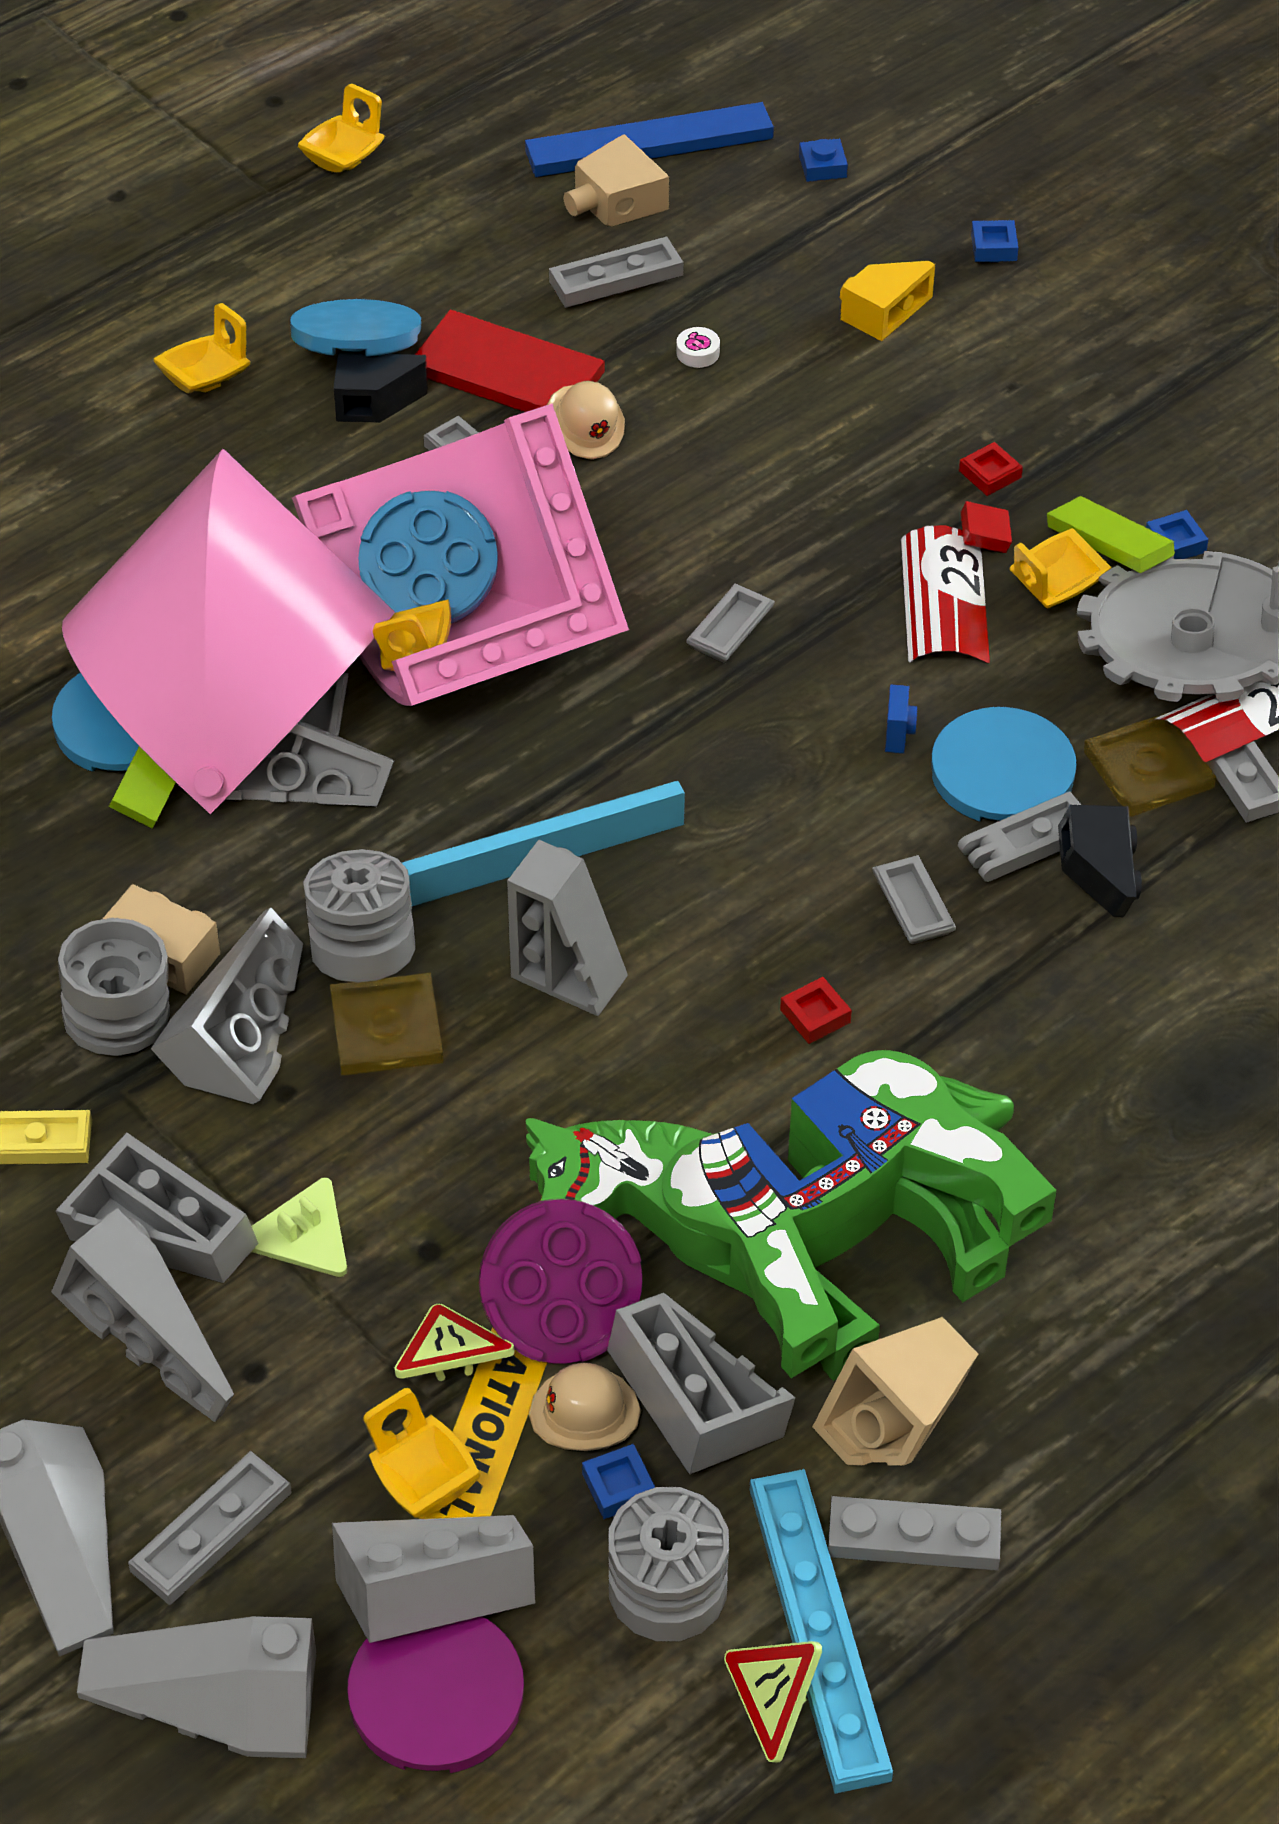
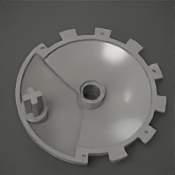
(1187, 626)

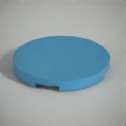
(355, 327)
(429, 551)
(88, 730)
(1001, 762)

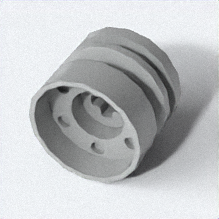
(359, 915)
(114, 986)
(663, 1590)

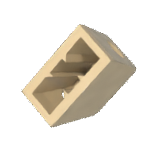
(618, 184)

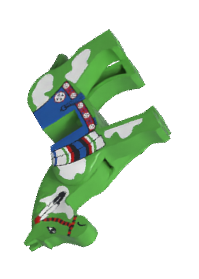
(869, 1145)

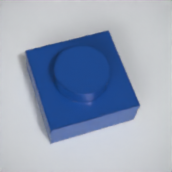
(823, 159)
(994, 241)
(1184, 531)
(900, 719)
(616, 1478)

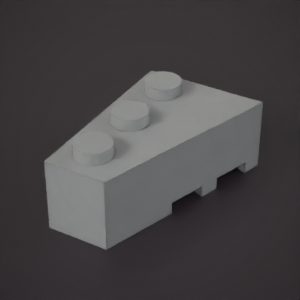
(561, 930)
(184, 1218)
(694, 1387)
(431, 1571)

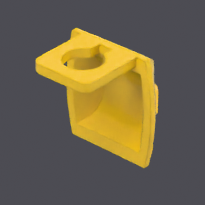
(343, 140)
(209, 359)
(1058, 567)
(412, 631)
(422, 1464)

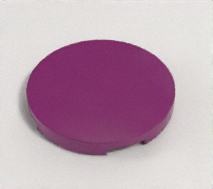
(558, 1279)
(437, 1695)

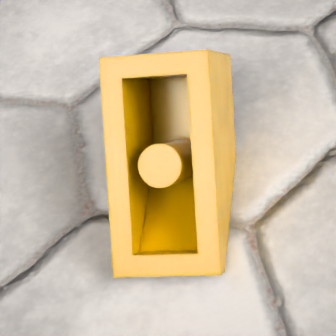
(886, 296)

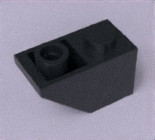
(377, 385)
(1099, 853)

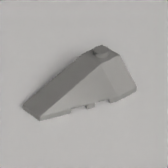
(317, 769)
(233, 1021)
(123, 1288)
(58, 1527)
(219, 1680)

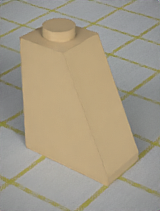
(894, 1394)

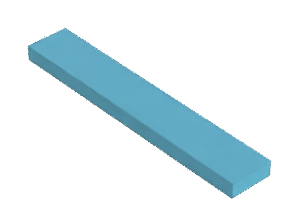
(578, 831)
(817, 1613)

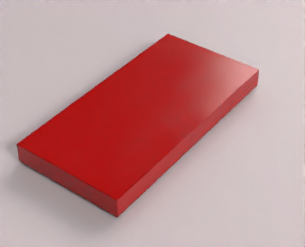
(503, 362)

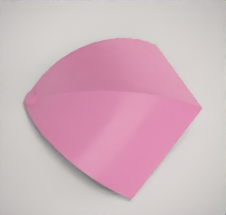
(550, 572)
(220, 630)

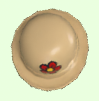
(589, 419)
(584, 1408)

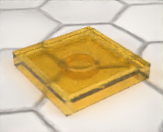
(1149, 765)
(386, 1024)

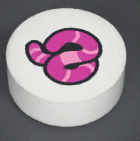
(698, 347)

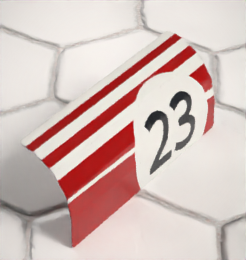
(943, 593)
(1227, 725)

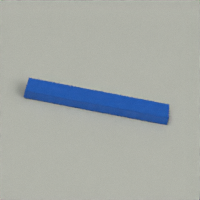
(654, 137)

